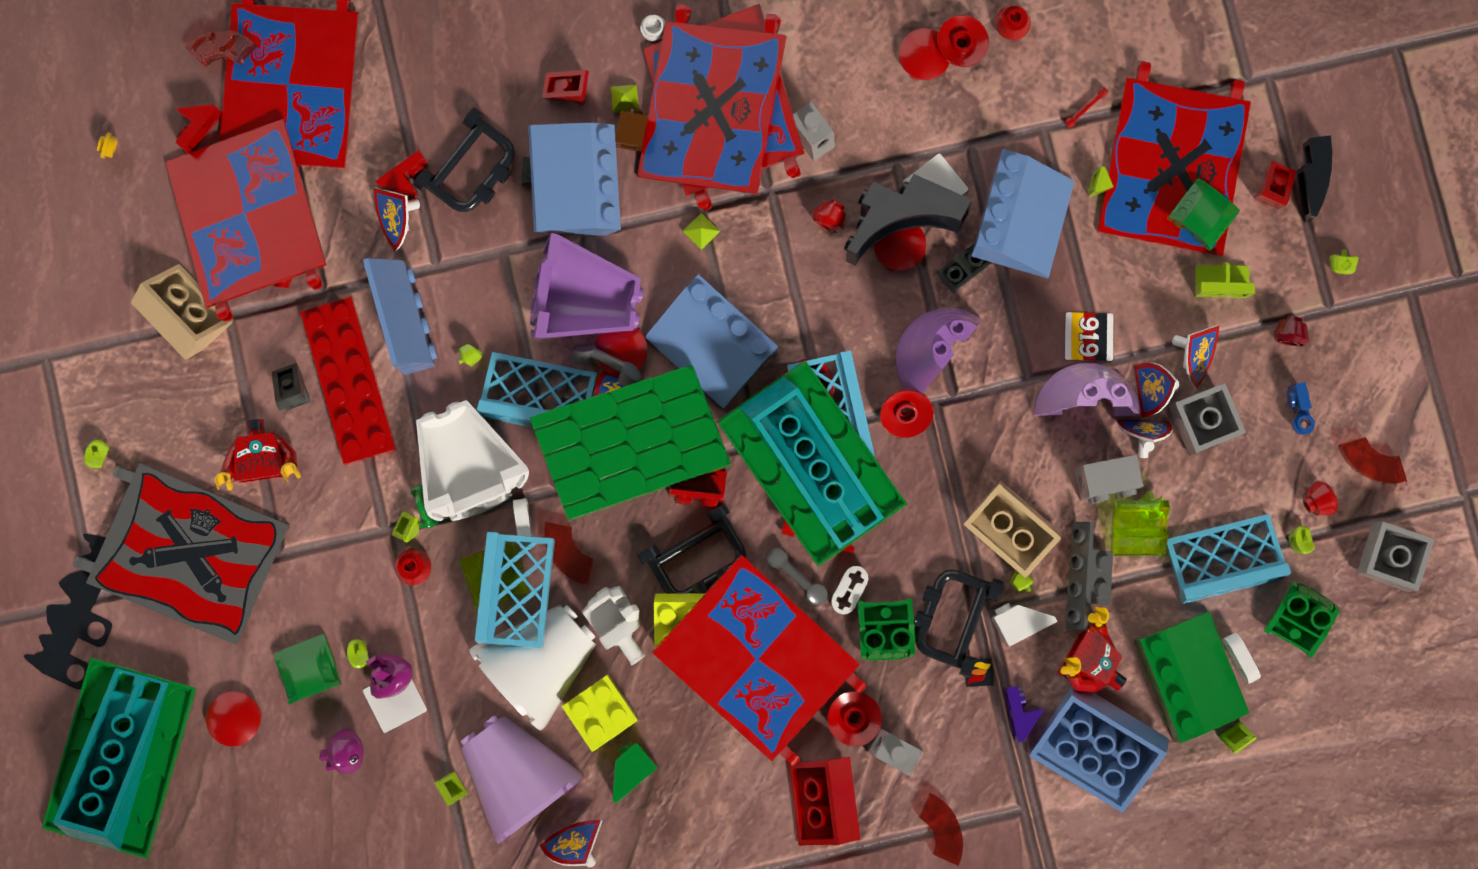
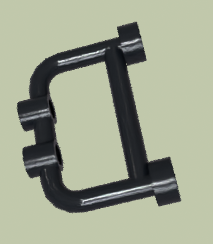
(484, 191)
(656, 559)
(924, 619)

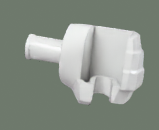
(615, 621)

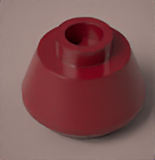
(1292, 332)

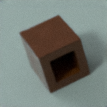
(631, 130)

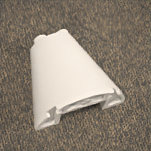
(464, 464)
(538, 677)

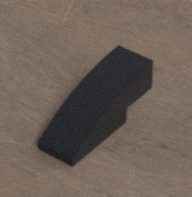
(1315, 175)

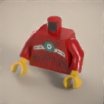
(257, 458)
(1093, 657)

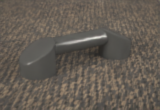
(585, 353)
(778, 559)

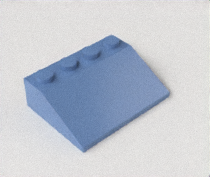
(574, 178)
(1023, 215)
(400, 314)
(712, 337)
(1100, 748)

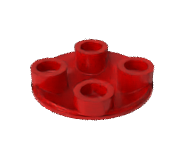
(921, 55)
(901, 249)
(624, 345)
(233, 718)

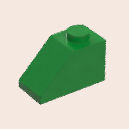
(631, 769)

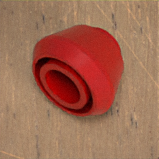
(1010, 28)
(830, 216)
(1320, 499)
(417, 573)

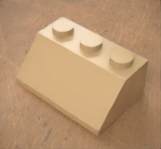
(177, 311)
(1013, 529)

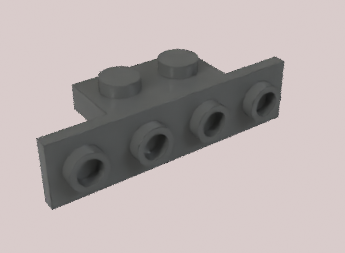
(1088, 576)

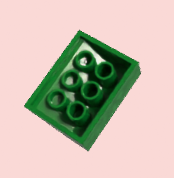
(1191, 677)

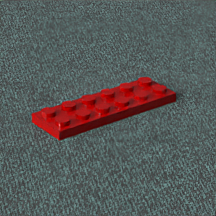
(348, 380)

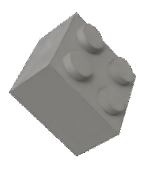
(1207, 419)
(1107, 478)
(1395, 556)

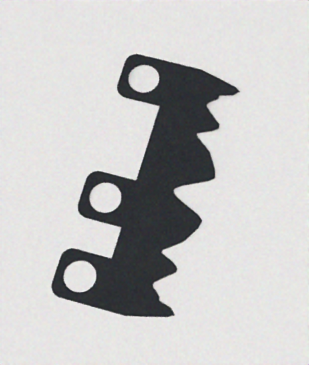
(71, 623)

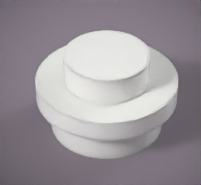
(653, 27)

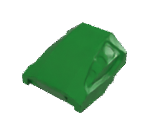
(1204, 213)
(1303, 618)
(886, 630)
(307, 668)

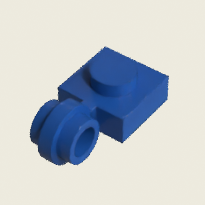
(1299, 399)

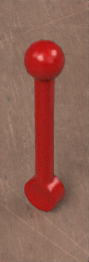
(1070, 122)

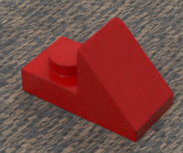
(566, 86)
(202, 121)
(397, 178)
(1276, 185)

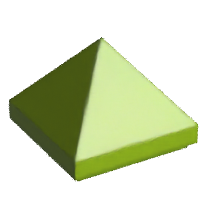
(624, 98)
(1100, 182)
(701, 231)
(406, 527)
(1237, 737)
(451, 788)

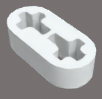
(523, 519)
(843, 587)
(1241, 658)

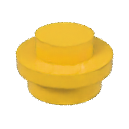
(107, 145)

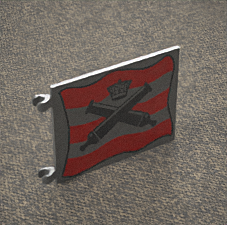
(186, 553)

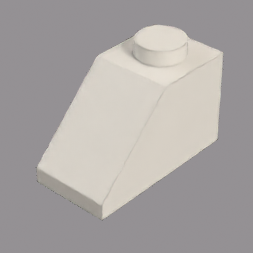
(1019, 623)

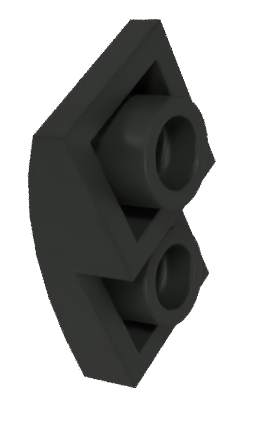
(962, 269)

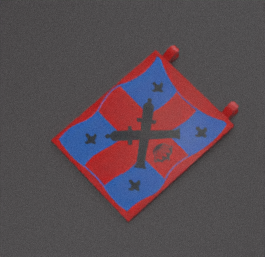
(712, 104)
(1161, 148)

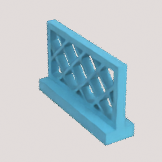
(850, 391)
(519, 414)
(1239, 578)
(492, 583)

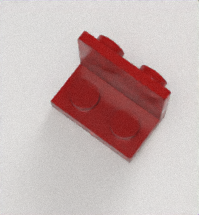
(706, 488)

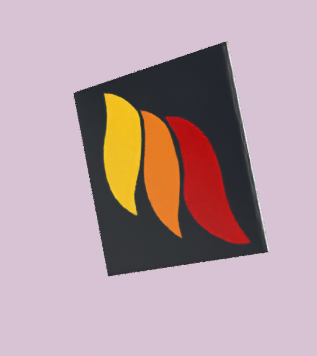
(982, 673)

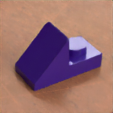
(1021, 721)

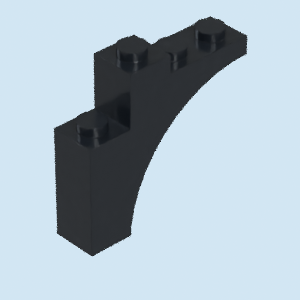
(915, 206)

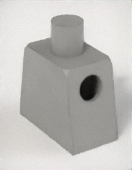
(814, 130)
(895, 752)

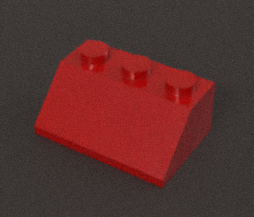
(824, 801)

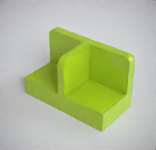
(1223, 281)

